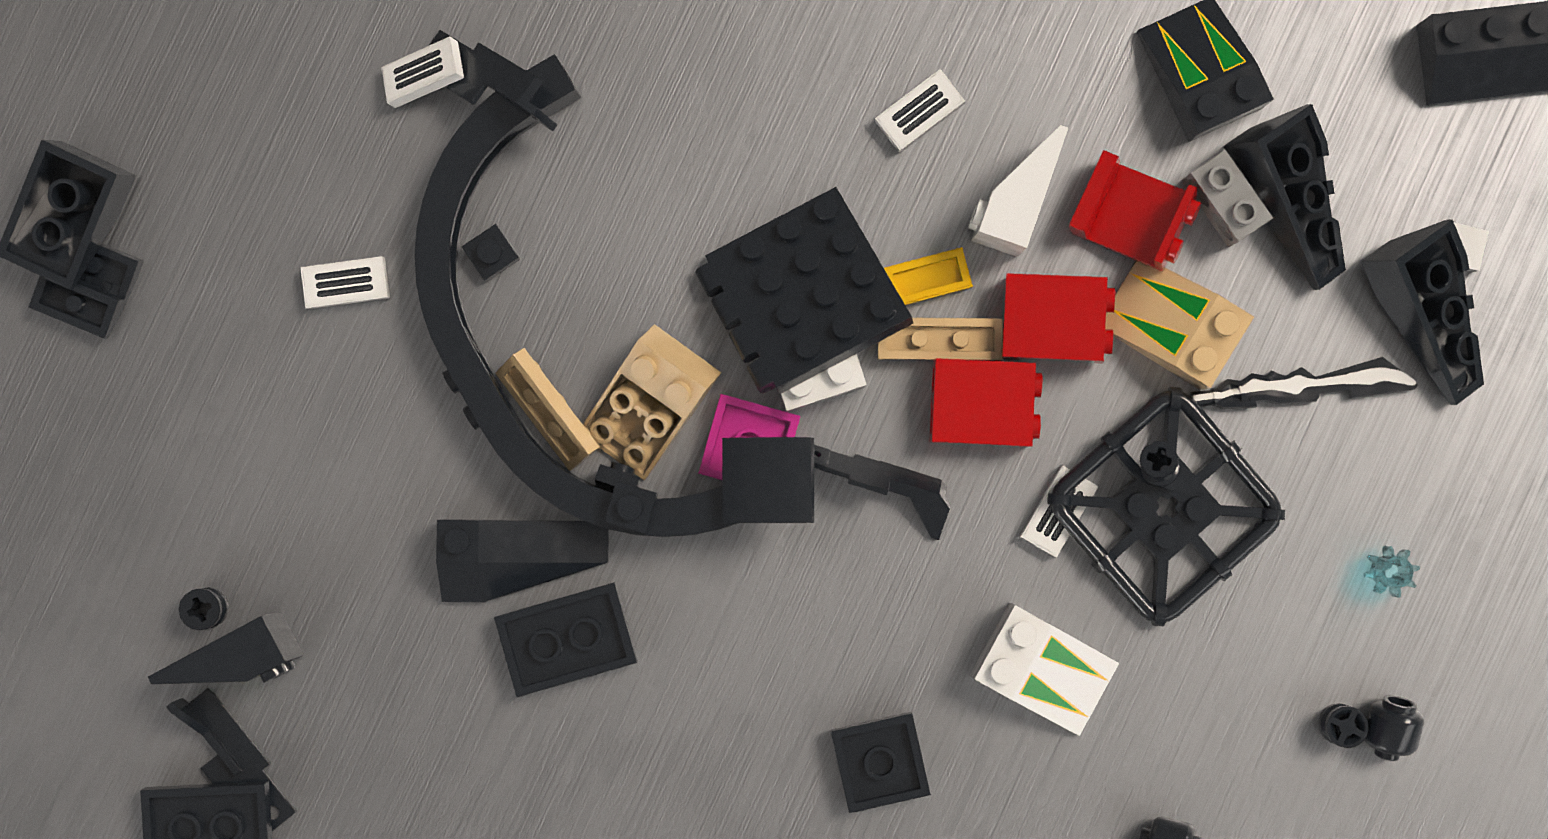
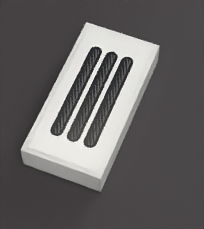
(422, 72)
(919, 110)
(345, 282)
(1043, 527)

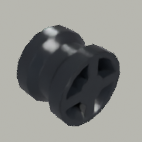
(212, 606)
(1352, 728)

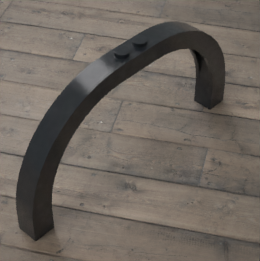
(438, 232)

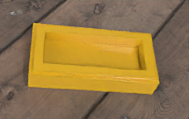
(930, 276)

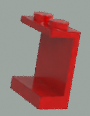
(1134, 213)
(1057, 317)
(984, 402)

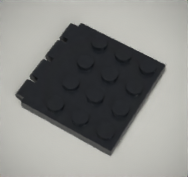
(802, 293)

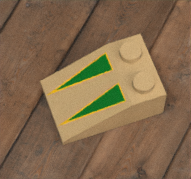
(1177, 323)

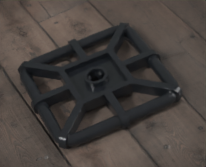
(1166, 534)

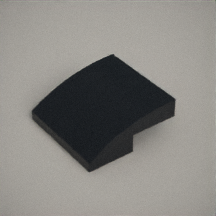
(97, 297)
(768, 480)

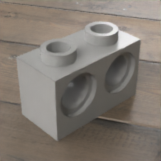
(1227, 199)

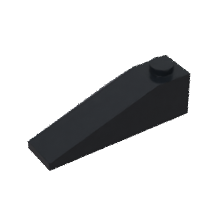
(1289, 176)
(1425, 295)
(500, 557)

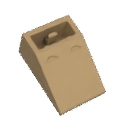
(650, 400)

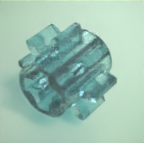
(1397, 580)

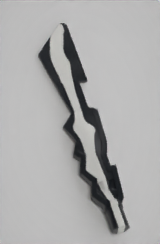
(1300, 386)

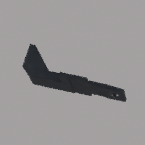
(488, 69)
(878, 476)
(237, 755)

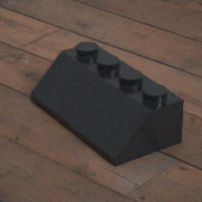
(1484, 53)

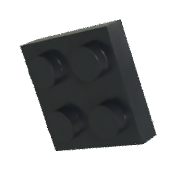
(880, 762)

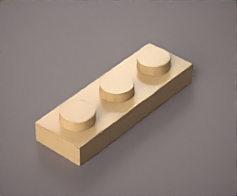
(945, 339)
(547, 409)

